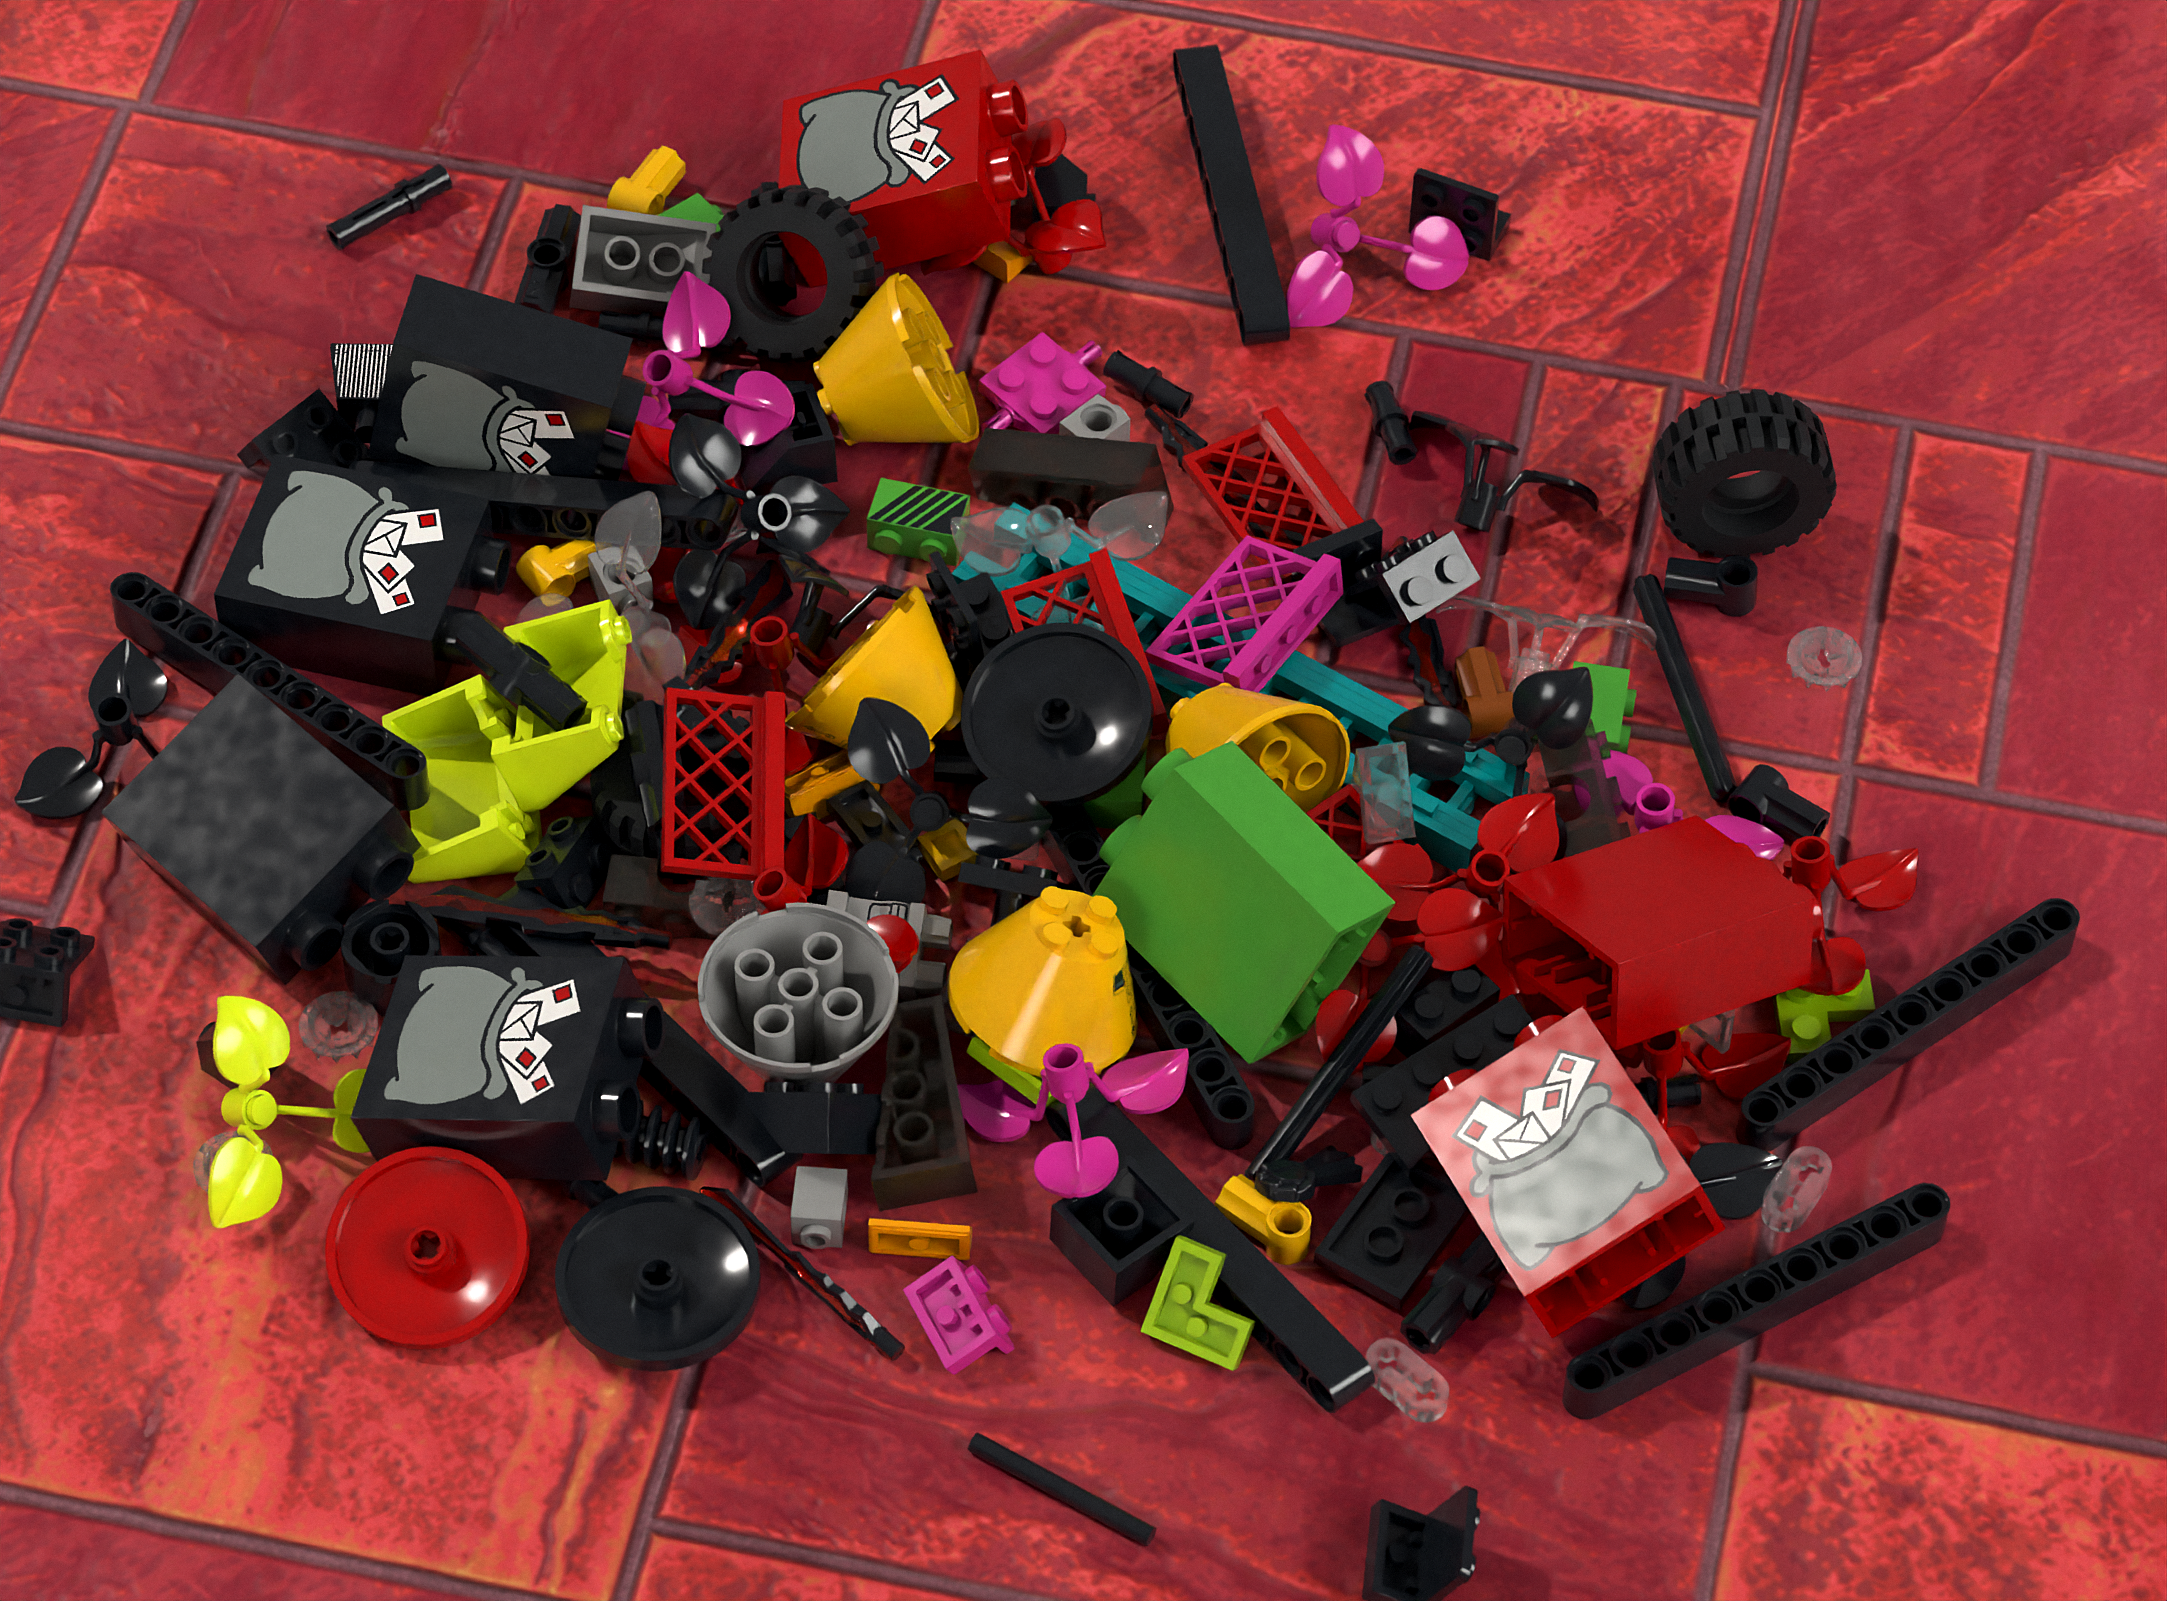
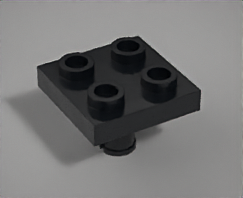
(1010, 887)

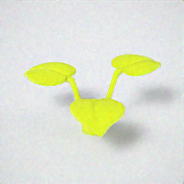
(245, 1044)

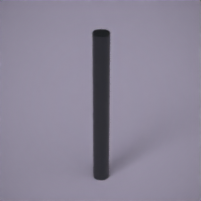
(1062, 1489)

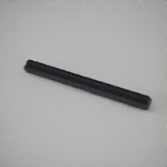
(1685, 688)
(1344, 1059)

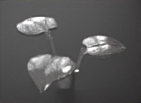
(998, 536)
(631, 540)
(1532, 659)

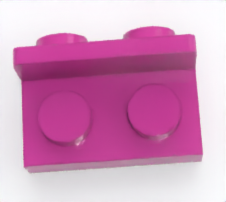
(958, 1314)

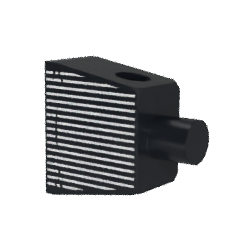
(358, 383)

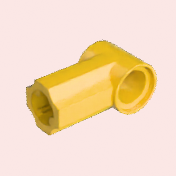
(649, 184)
(557, 568)
(1266, 1219)

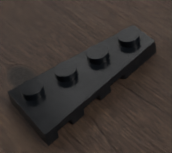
(1405, 1088)

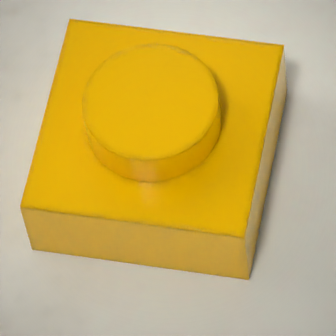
(946, 849)

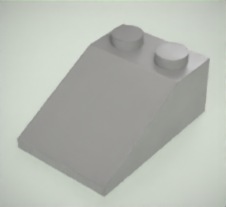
(634, 259)

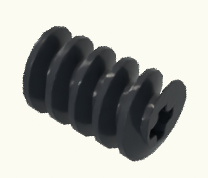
(667, 1144)

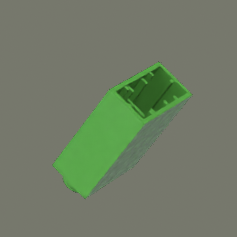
(1238, 898)

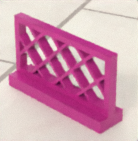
(1277, 631)

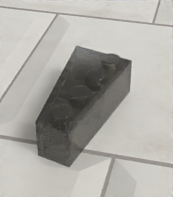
(1063, 471)
(922, 1123)

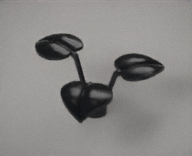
(1479, 498)
(794, 511)
(811, 621)
(123, 688)
(1544, 703)
(1001, 817)
(1735, 1184)

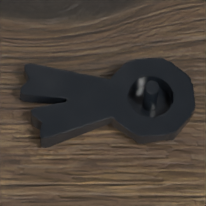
(1297, 1181)

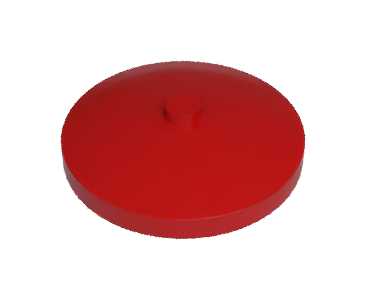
(427, 1247)

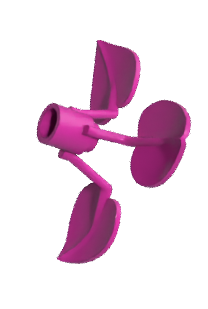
(1345, 171)
(698, 319)
(1655, 804)
(1080, 1166)

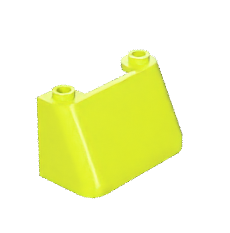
(589, 655)
(471, 815)

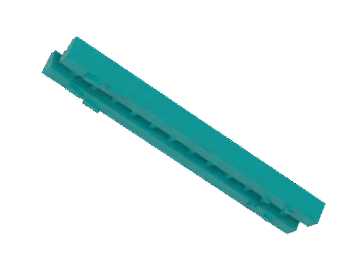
(1440, 827)

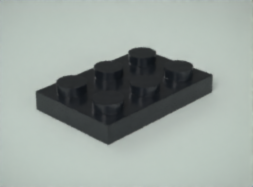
(1393, 1230)

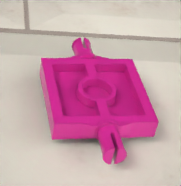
(1040, 386)

